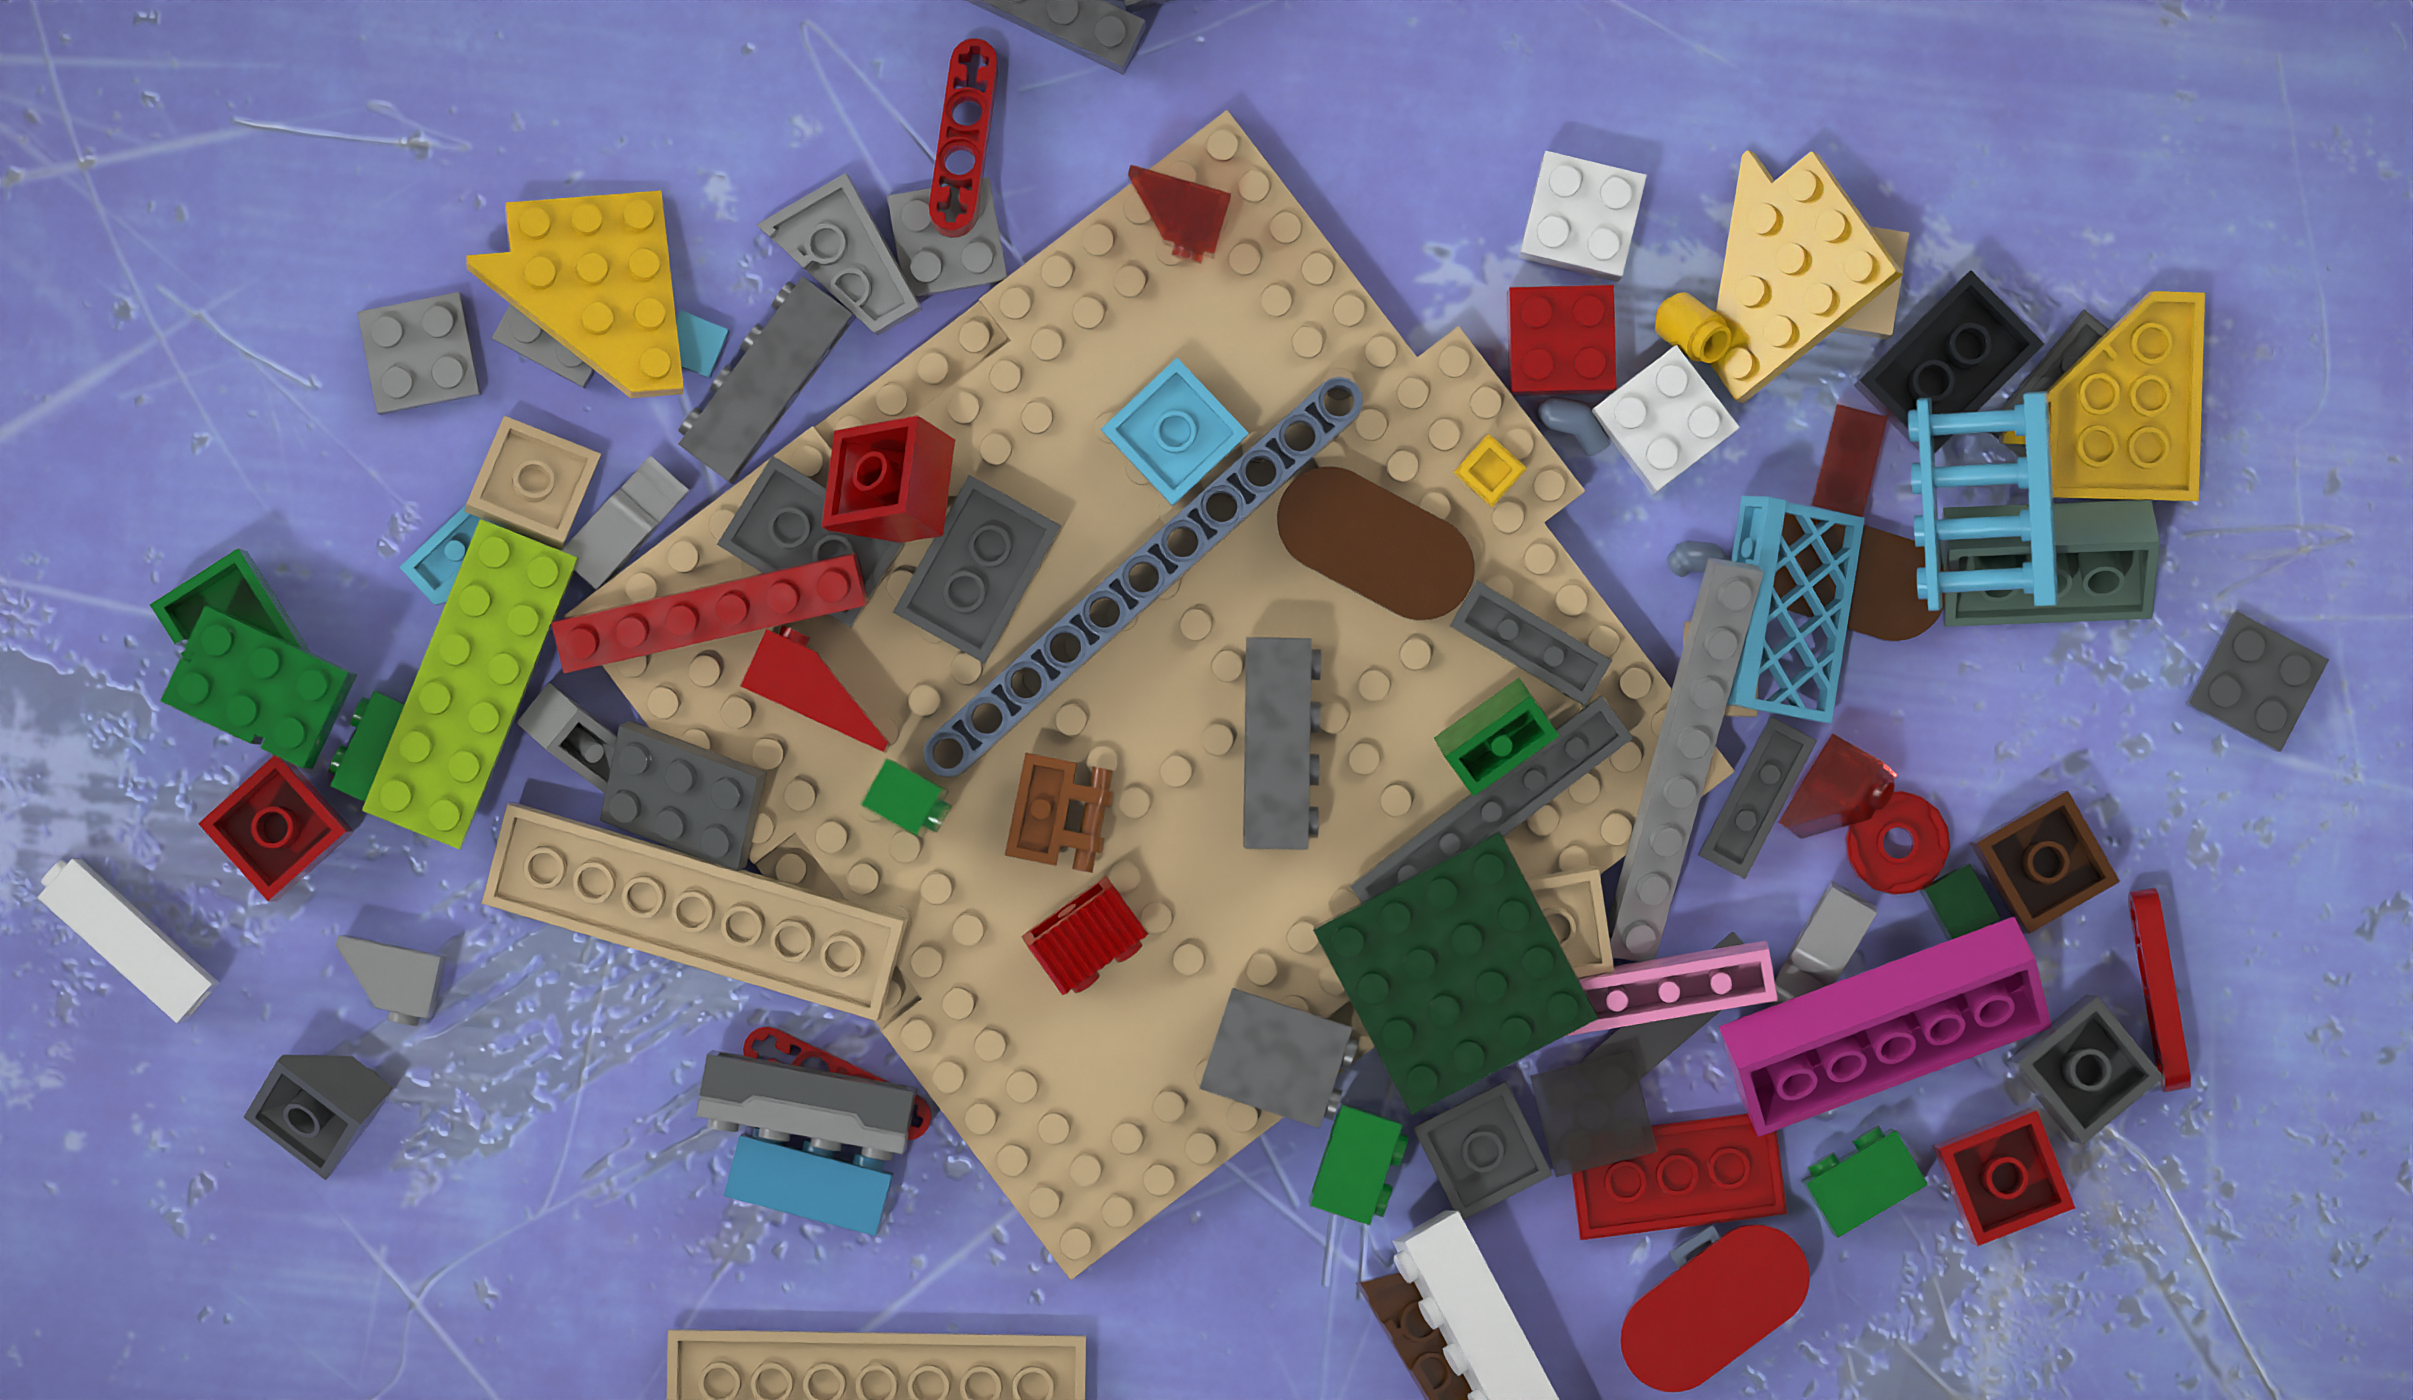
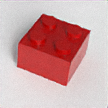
(1561, 340)
(276, 828)
(2004, 1176)

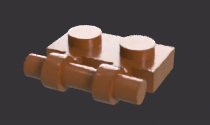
(1043, 807)

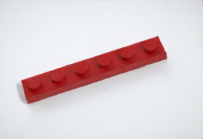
(710, 612)

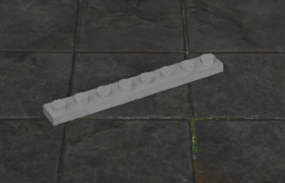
(1682, 758)

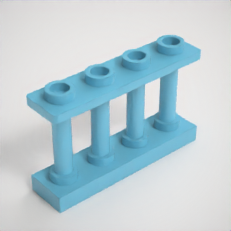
(2029, 472)

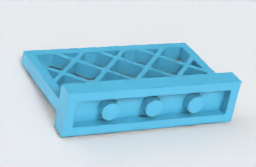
(1759, 543)

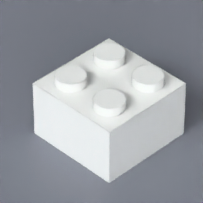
(1582, 216)
(1664, 419)

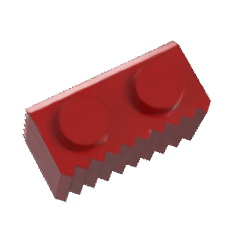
(1085, 937)

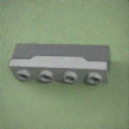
(806, 1103)

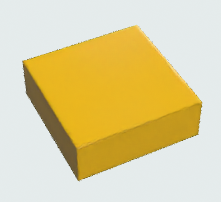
(1490, 470)

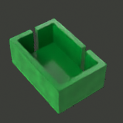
(232, 586)
(258, 687)

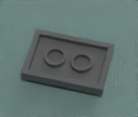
(783, 529)
(977, 569)
(682, 796)

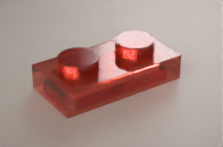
(1848, 461)

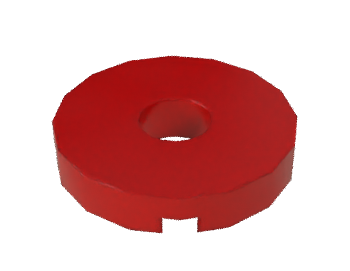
(1923, 861)

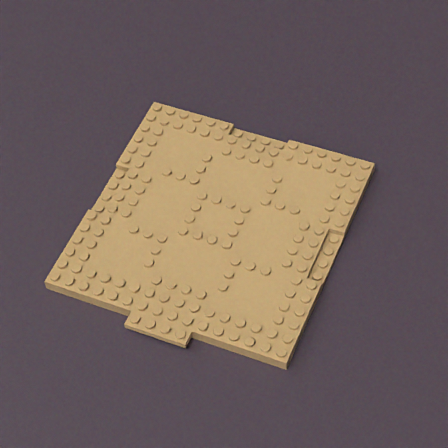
(1095, 1094)

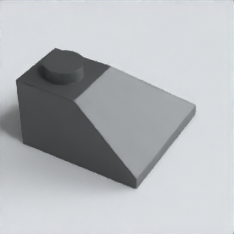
(318, 1107)

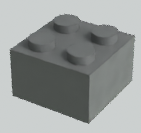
(2085, 1069)

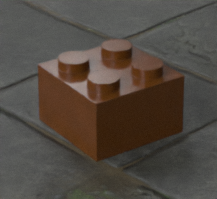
(2045, 862)

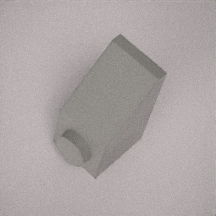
(571, 735)
(395, 977)

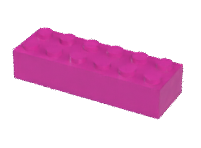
(1886, 1026)

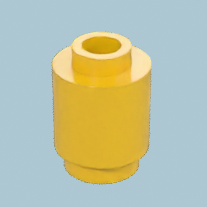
(1693, 328)

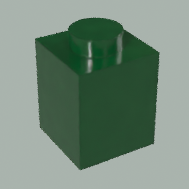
(1959, 903)

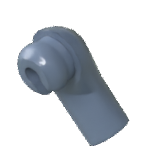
(1574, 418)
(1693, 557)

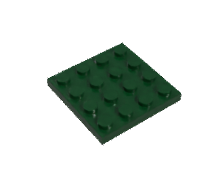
(1455, 972)

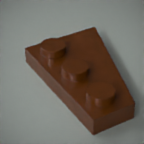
(1416, 1343)

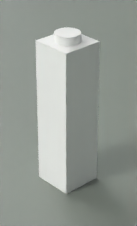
(126, 938)

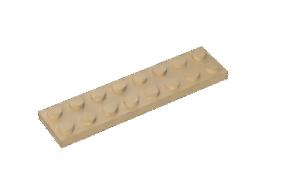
(694, 911)
(873, 1365)

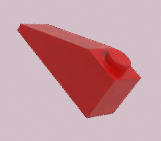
(804, 683)

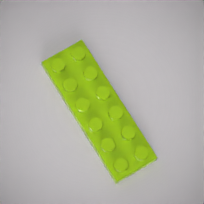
(470, 684)

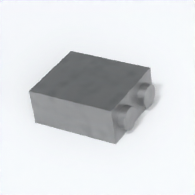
(1278, 1058)

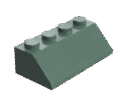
(2102, 558)

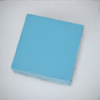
(699, 343)

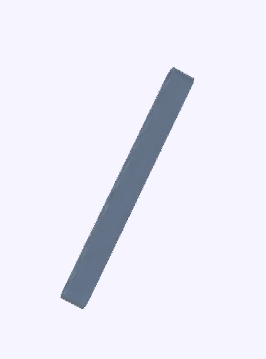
(1153, 552)

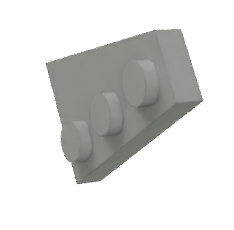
(845, 252)

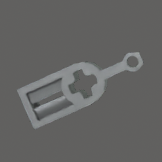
(625, 522)
(1824, 943)

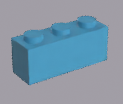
(810, 1183)

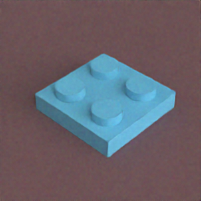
(1174, 431)

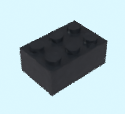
(1952, 355)

